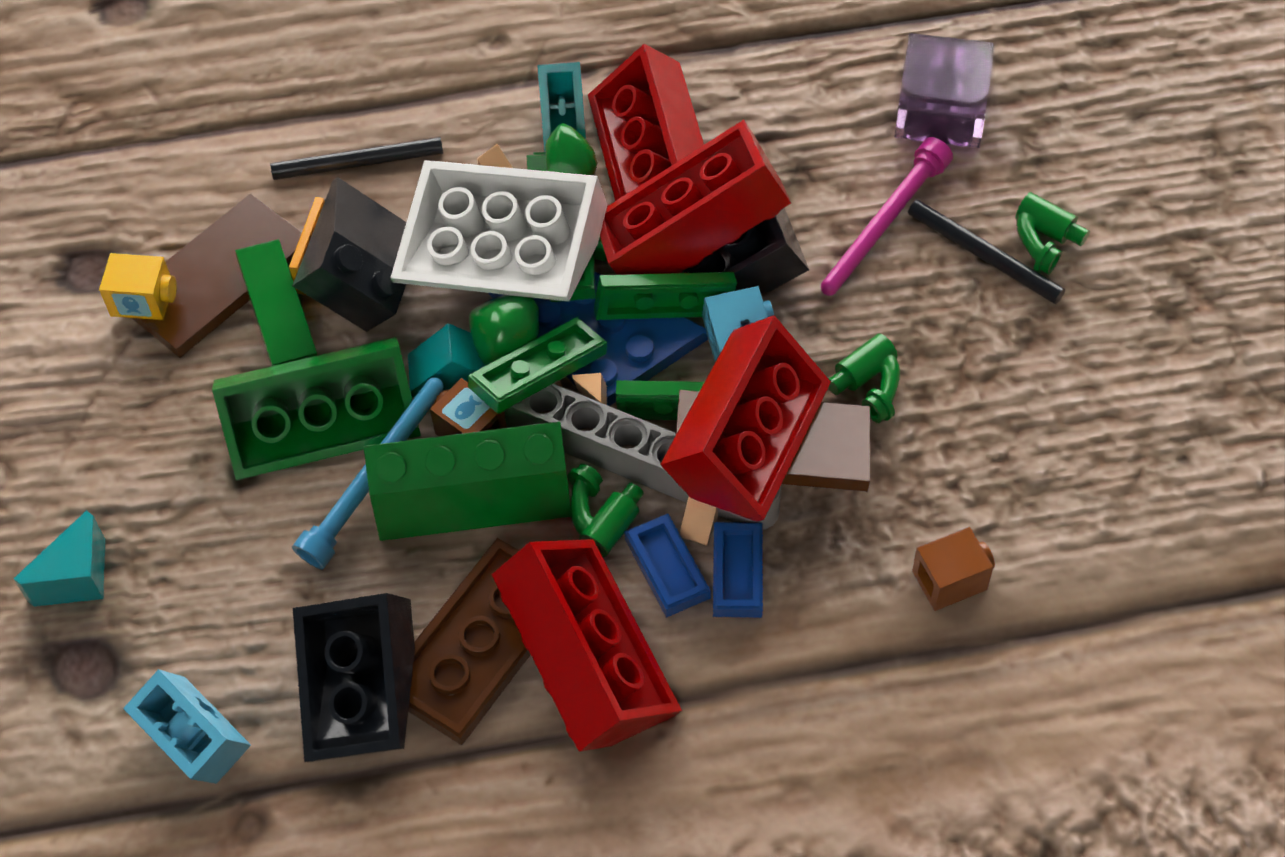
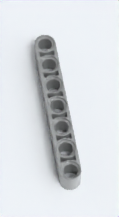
(604, 442)

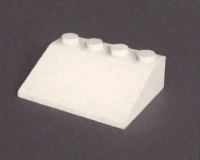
(500, 230)

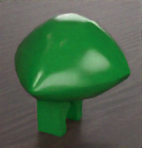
(565, 153)
(503, 326)

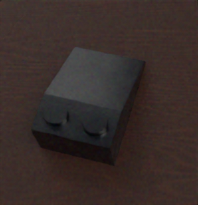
(760, 257)
(353, 258)
(354, 675)

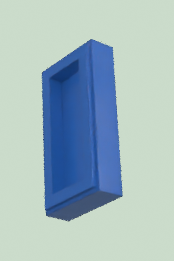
(667, 565)
(738, 570)

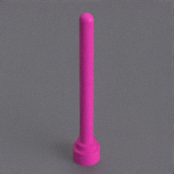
(930, 160)

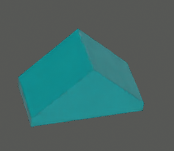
(561, 97)
(444, 356)
(68, 568)

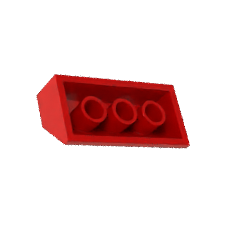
(643, 119)
(693, 207)
(747, 421)
(584, 642)

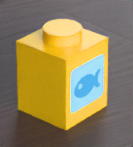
(137, 286)

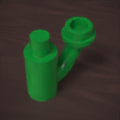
(1049, 219)
(863, 364)
(612, 517)

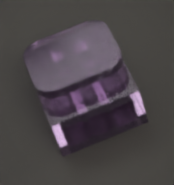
(944, 90)

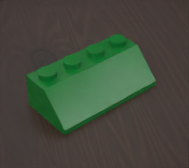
(312, 407)
(468, 481)

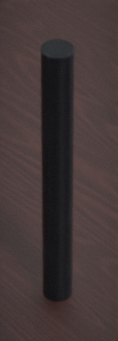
(356, 158)
(986, 251)

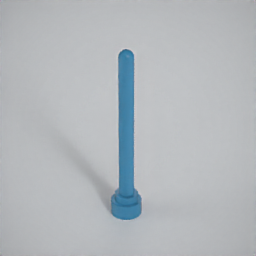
(318, 543)

